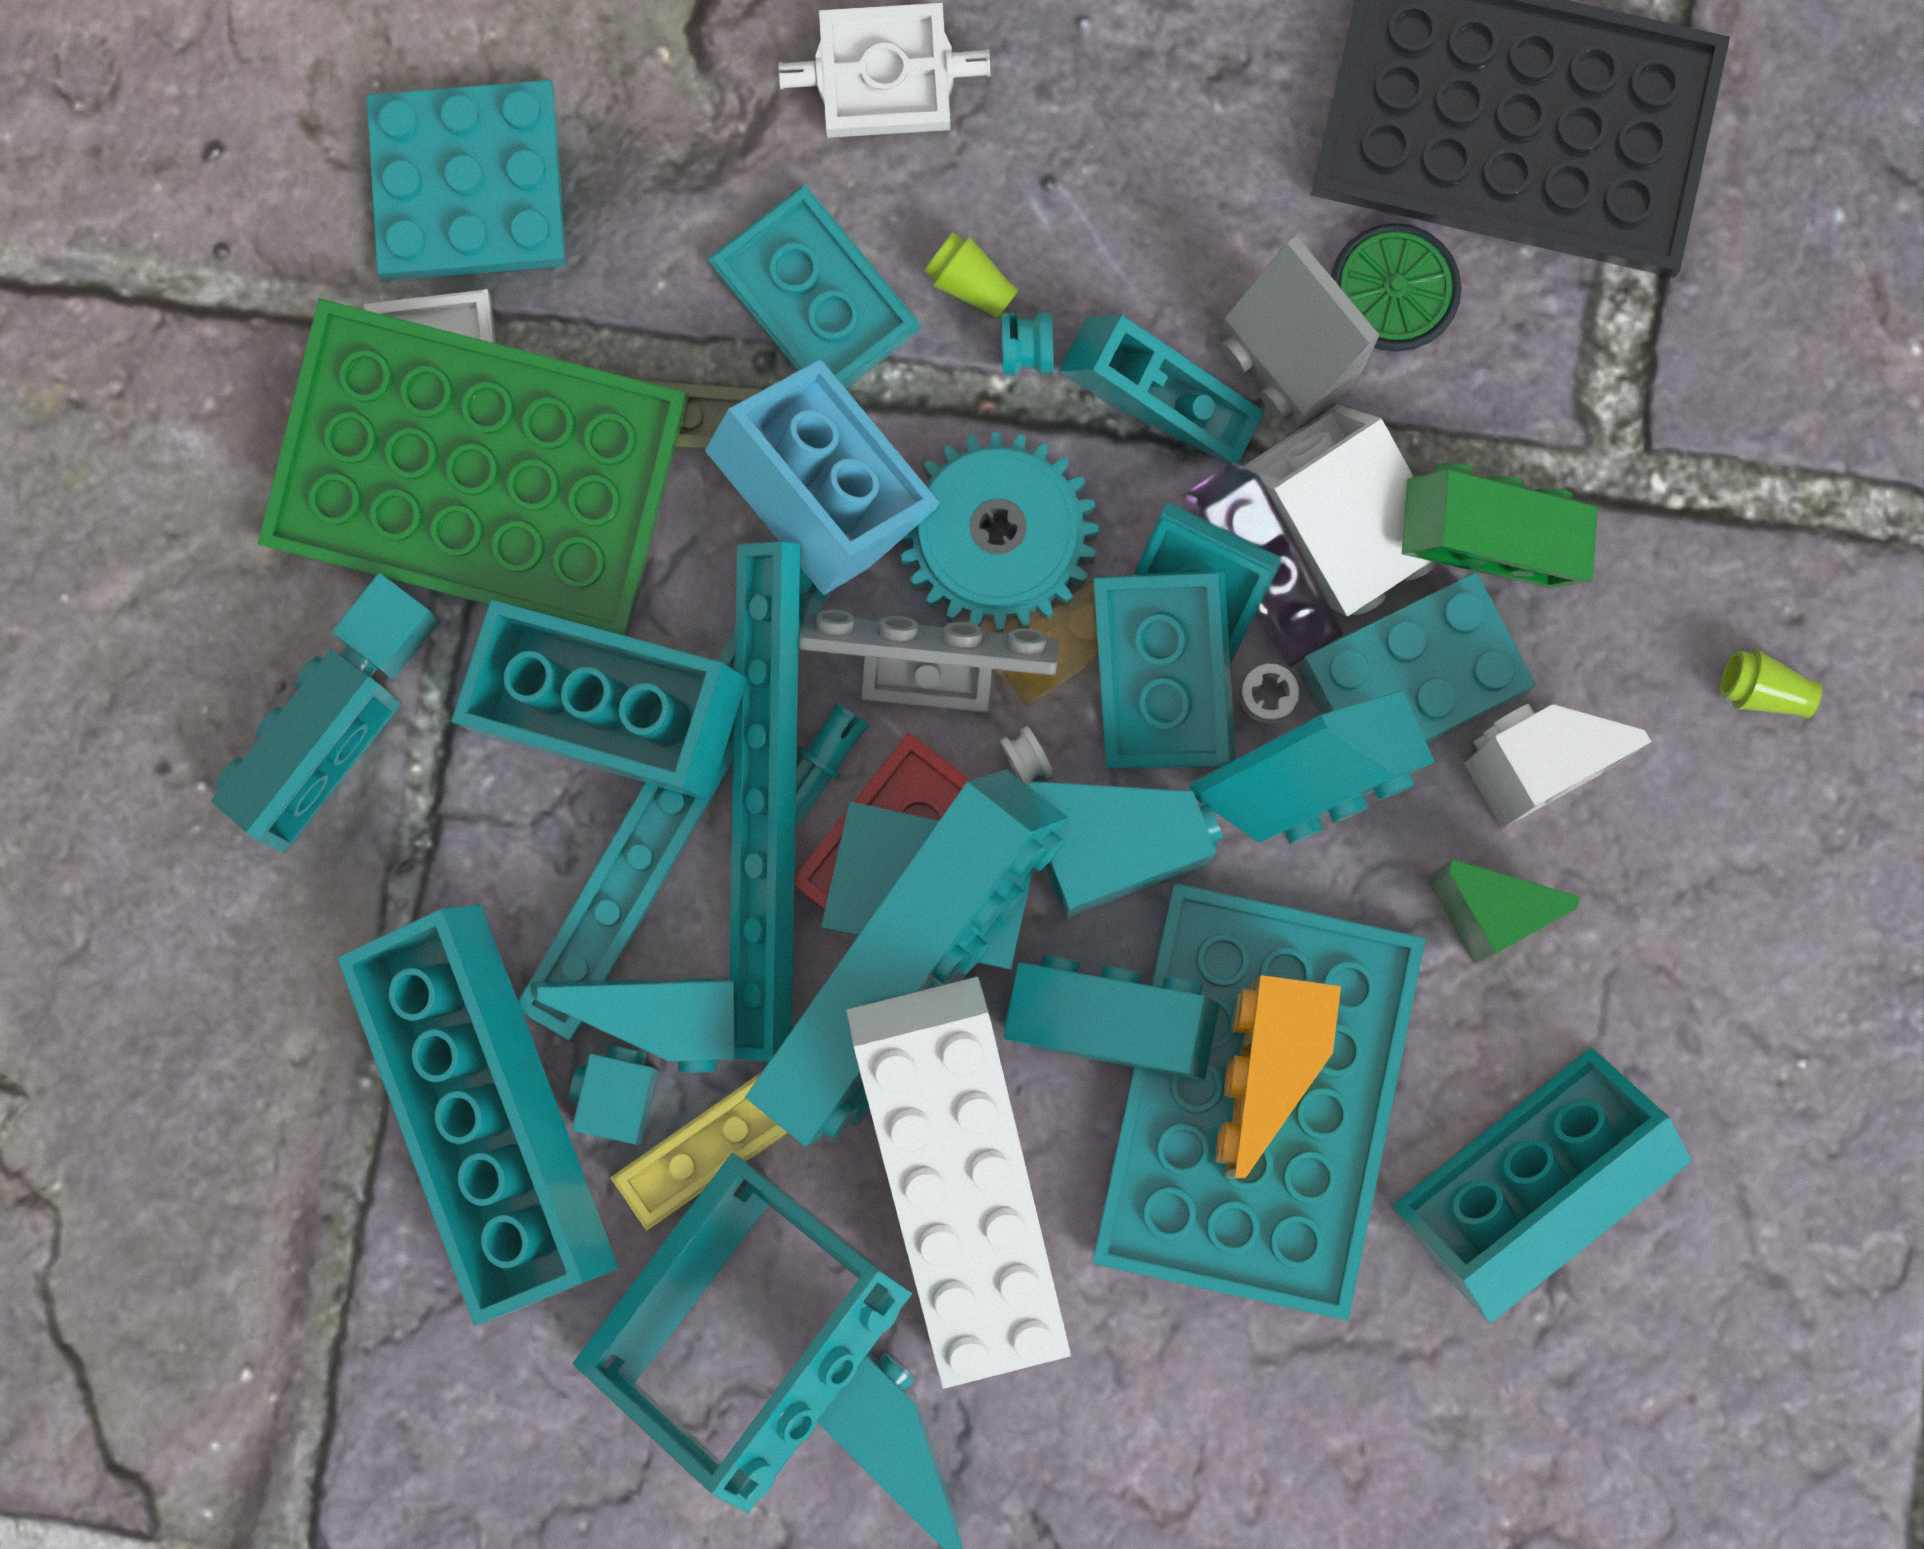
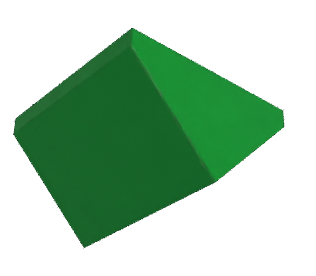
(1495, 908)

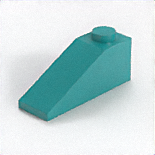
(1160, 387)
(668, 1017)

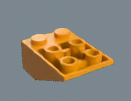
(1283, 1048)

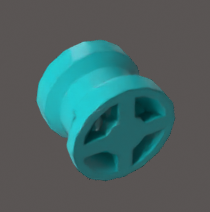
(1027, 343)

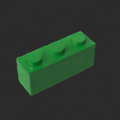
(1499, 527)

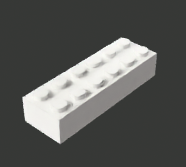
(959, 1181)

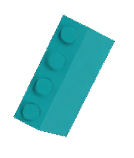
(1543, 1183)

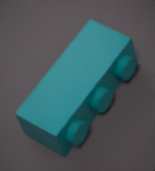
(1112, 1017)

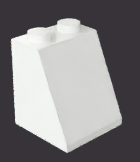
(1344, 505)

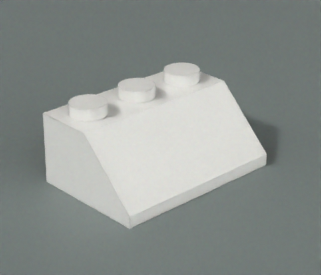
(1545, 755)

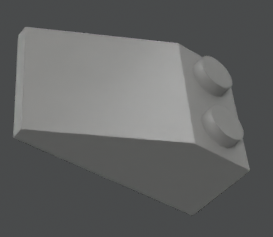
(1298, 336)

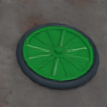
(1400, 284)

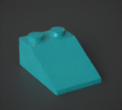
(887, 1435)

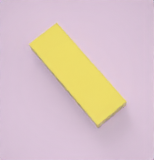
(690, 1157)

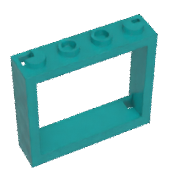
(673, 1285)

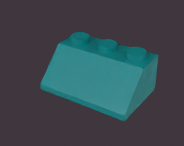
(304, 751)
(1319, 770)

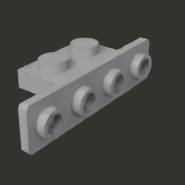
(928, 663)

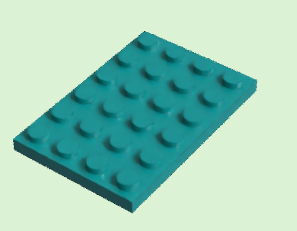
(1304, 1209)

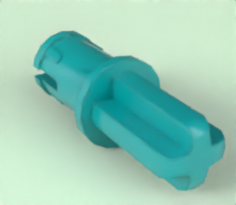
(825, 757)

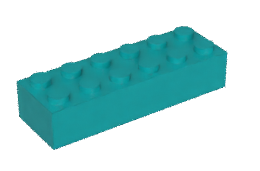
(912, 943)
(477, 1112)

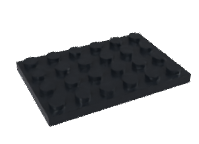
(1526, 123)

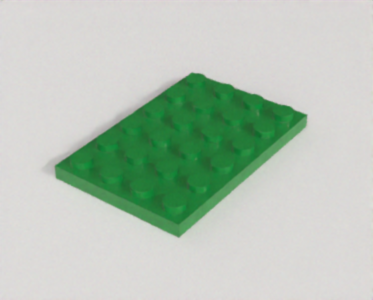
(472, 467)

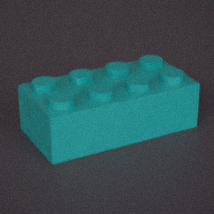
(600, 699)

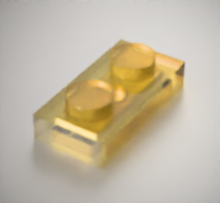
(1078, 645)

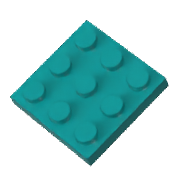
(466, 180)

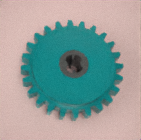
(1040, 515)

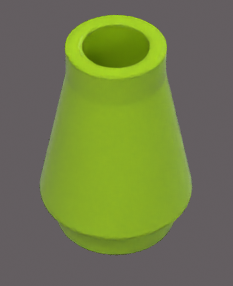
(970, 276)
(1766, 685)

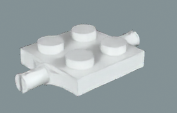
(884, 70)

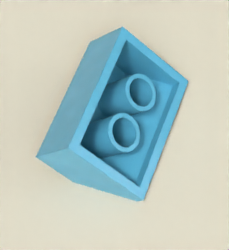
(820, 474)

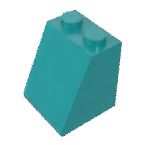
(1124, 841)

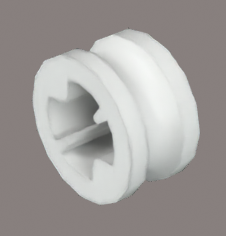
(1253, 683)
(1026, 756)

